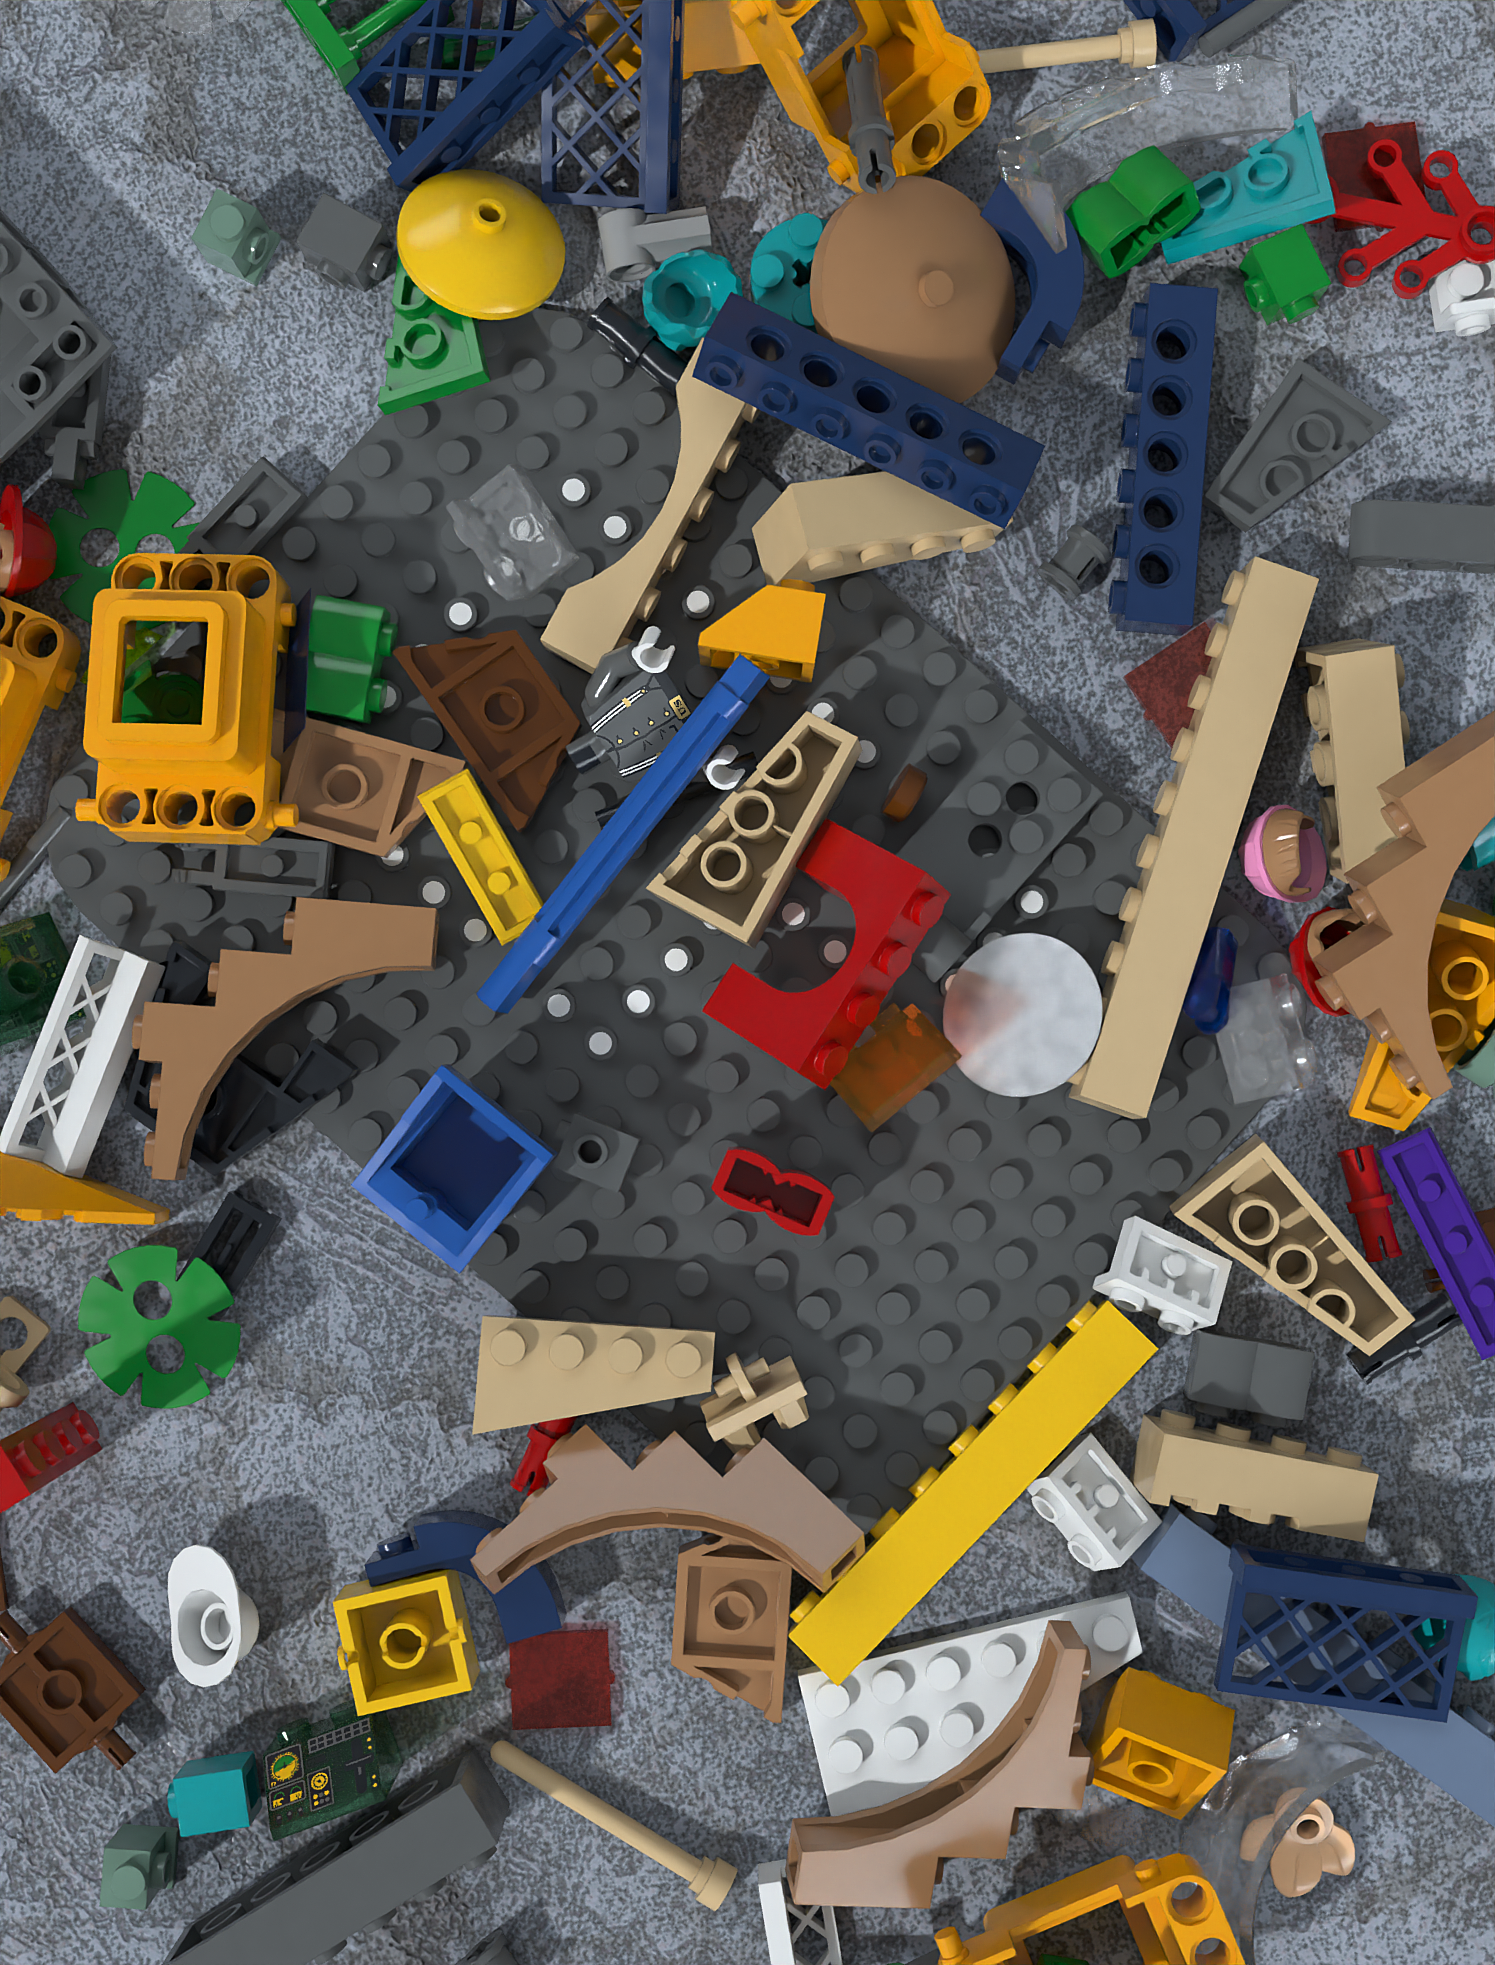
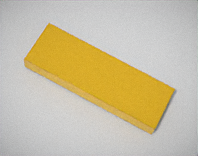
(482, 854)

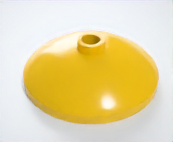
(477, 264)

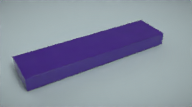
(1447, 1231)

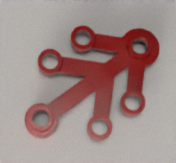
(1414, 220)

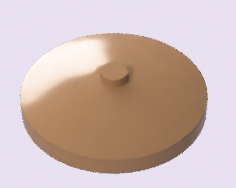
(916, 285)

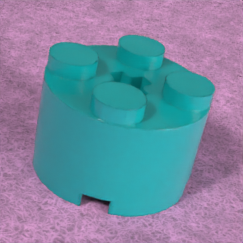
(782, 261)

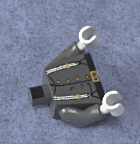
(637, 714)

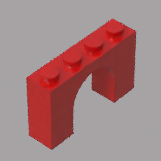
(892, 914)
(45, 1452)

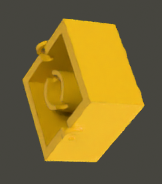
(405, 1640)

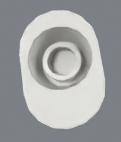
(209, 1616)

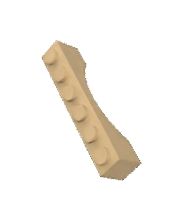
(604, 609)

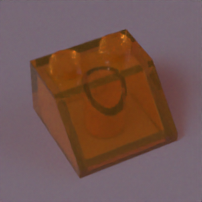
(892, 1064)

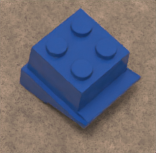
(453, 1167)

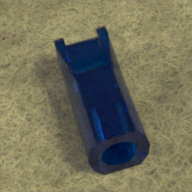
(1211, 980)

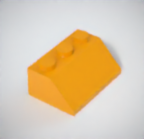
(709, 40)

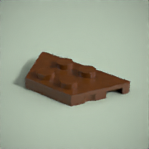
(498, 714)

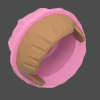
(1284, 855)

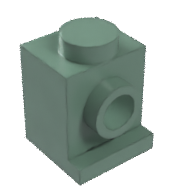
(235, 237)
(138, 1865)

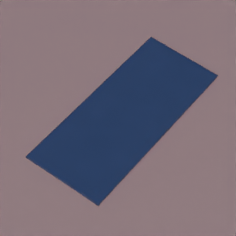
(297, 673)

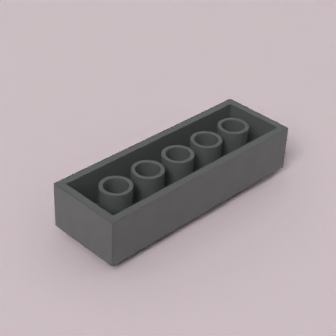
(356, 1874)

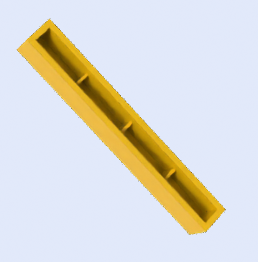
(971, 1489)

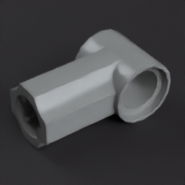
(640, 242)

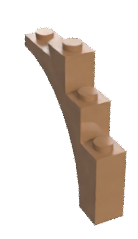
(1398, 892)
(198, 1043)
(672, 1486)
(897, 1849)

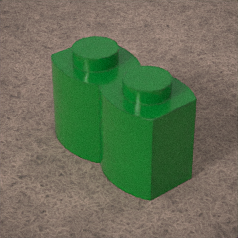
(1133, 210)
(347, 658)

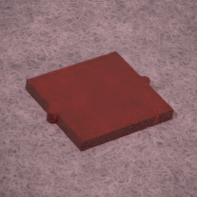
(1346, 158)
(1167, 679)
(561, 1680)

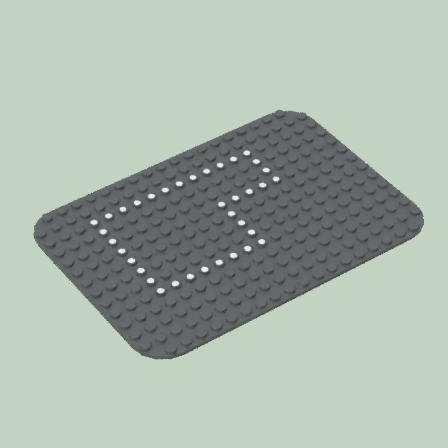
(955, 1222)

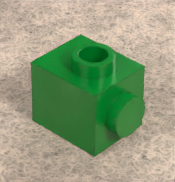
(1284, 276)

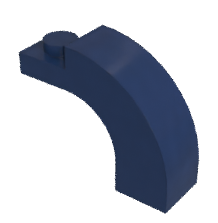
(1052, 278)
(449, 1541)

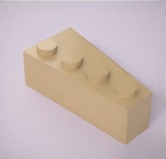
(1359, 744)
(1279, 1232)

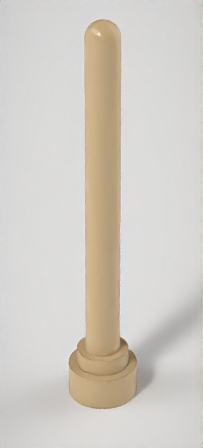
(1130, 45)
(706, 1877)

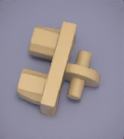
(749, 1396)

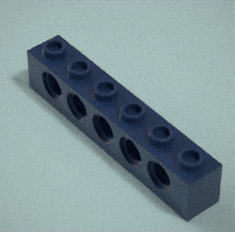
(1188, 320)
(867, 410)

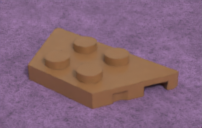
(355, 784)
(733, 1620)

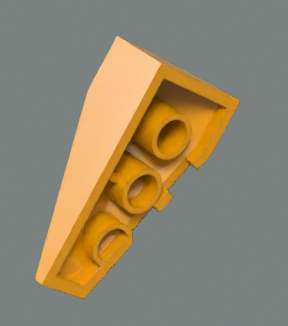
(1459, 1011)
(46, 1194)

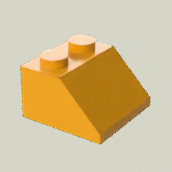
(772, 629)
(1160, 1743)

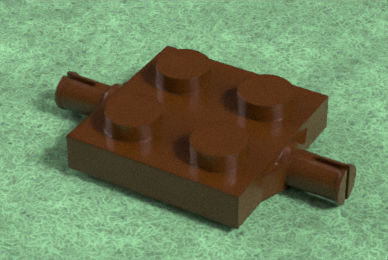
(65, 1690)

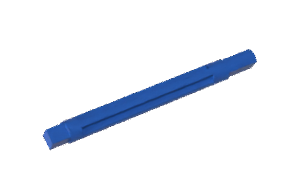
(623, 834)

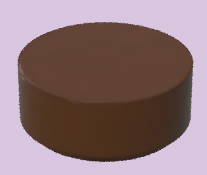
(904, 793)

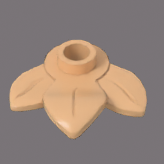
(1311, 1849)

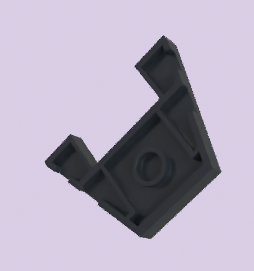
(247, 1101)

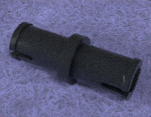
(638, 344)
(1430, 1323)

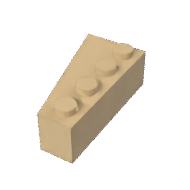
(860, 525)
(749, 849)
(574, 1368)
(1253, 1476)

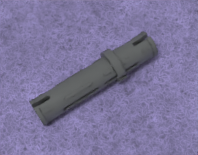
(871, 133)

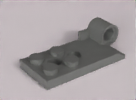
(985, 884)

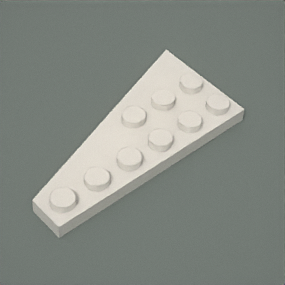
(935, 1700)

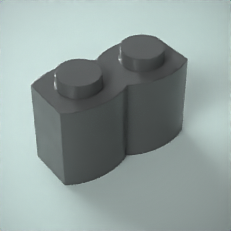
(1248, 1375)

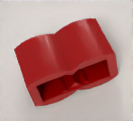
(787, 1195)

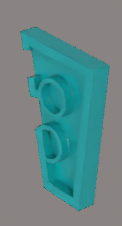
(1263, 194)

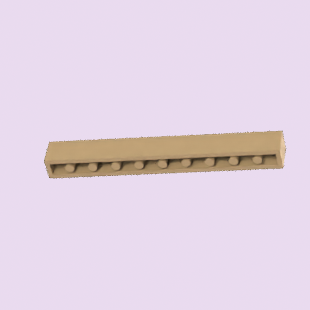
(1193, 834)

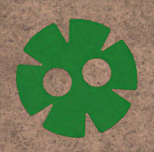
(110, 507)
(194, 1299)

